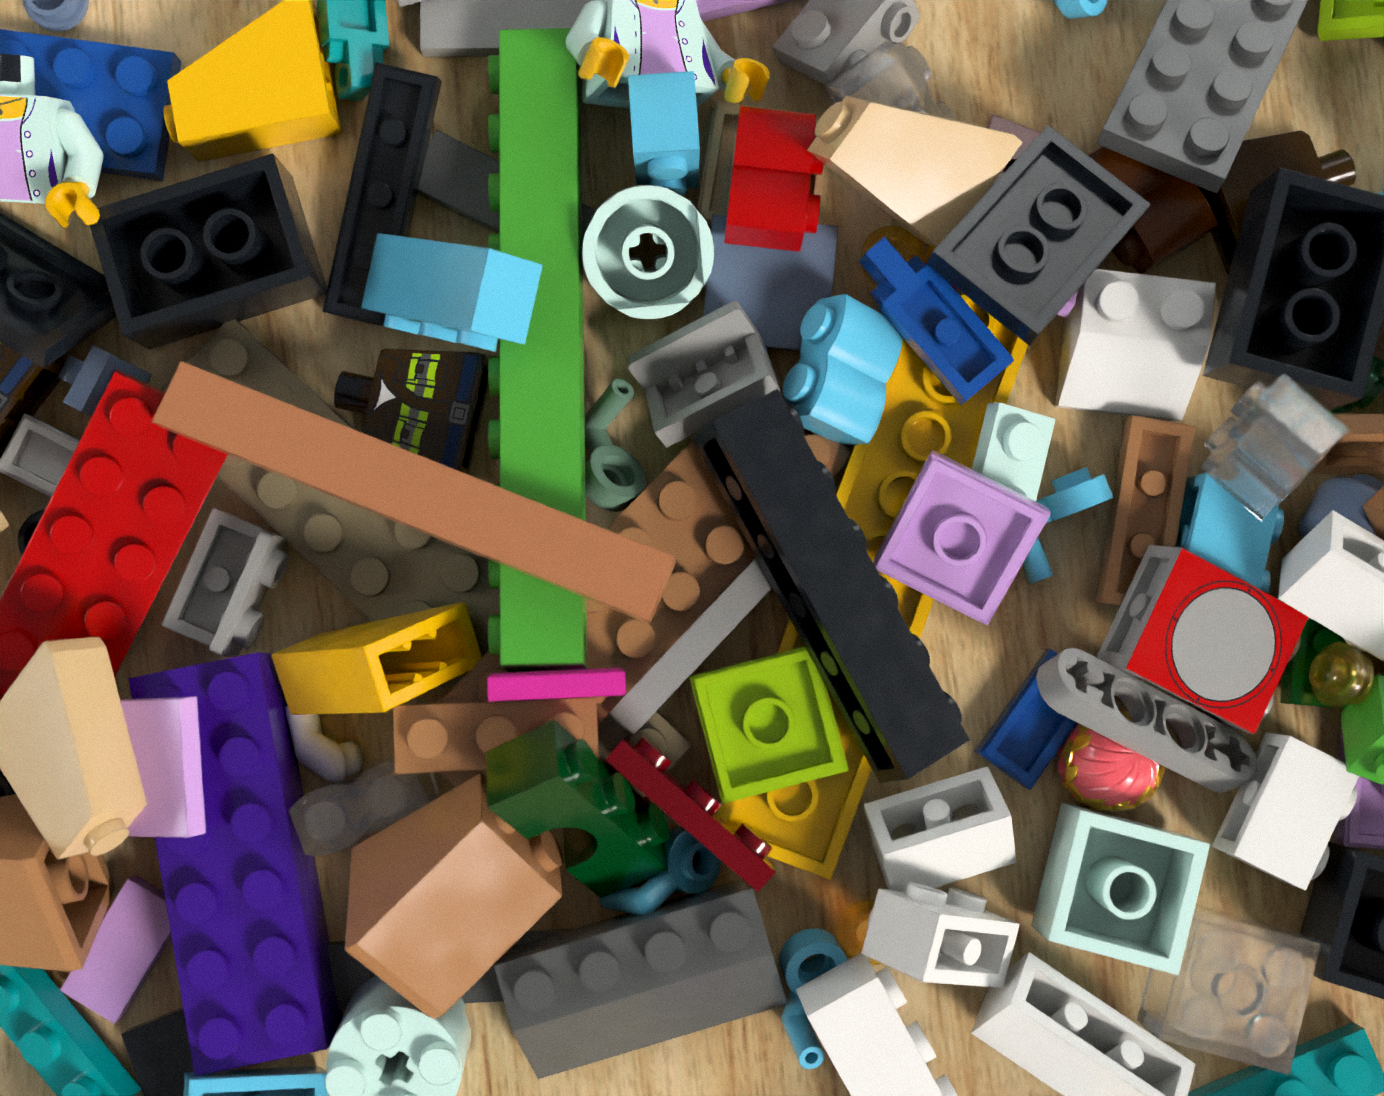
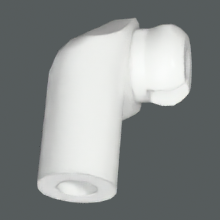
(321, 753)

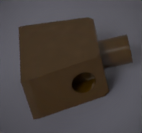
(1256, 162)

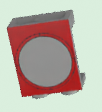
(1203, 636)

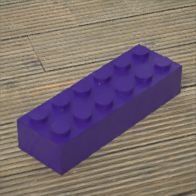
(244, 892)

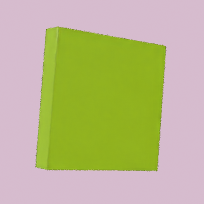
(768, 724)

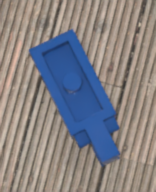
(935, 321)

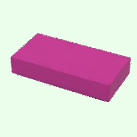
(556, 684)

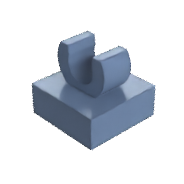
(92, 377)

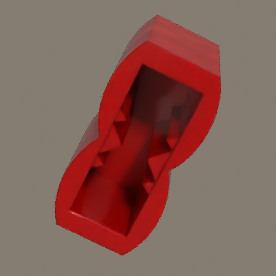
(772, 180)

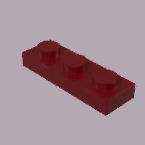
(694, 810)

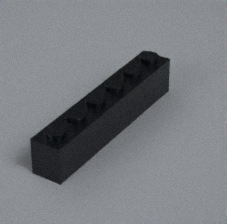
(831, 588)

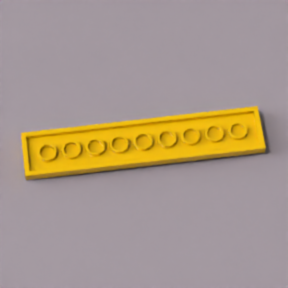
(812, 819)

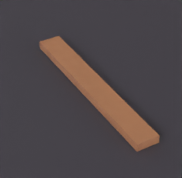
(416, 492)

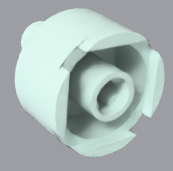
(675, 275)
(395, 1048)

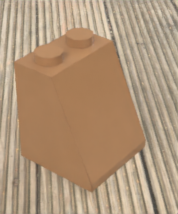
(446, 896)
(46, 903)

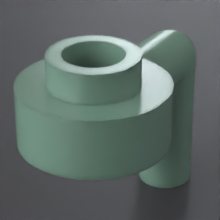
(611, 473)

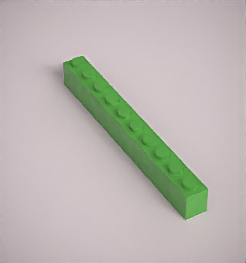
(542, 381)

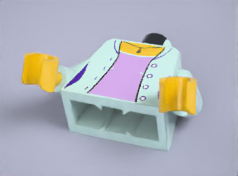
(653, 38)
(44, 147)

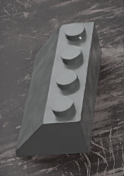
(639, 979)

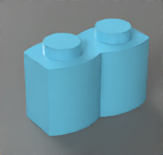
(842, 369)

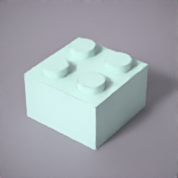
(1120, 888)

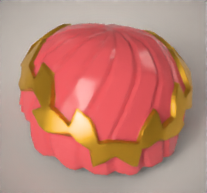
(1106, 772)

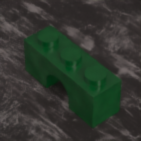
(558, 782)

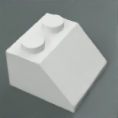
(1135, 344)

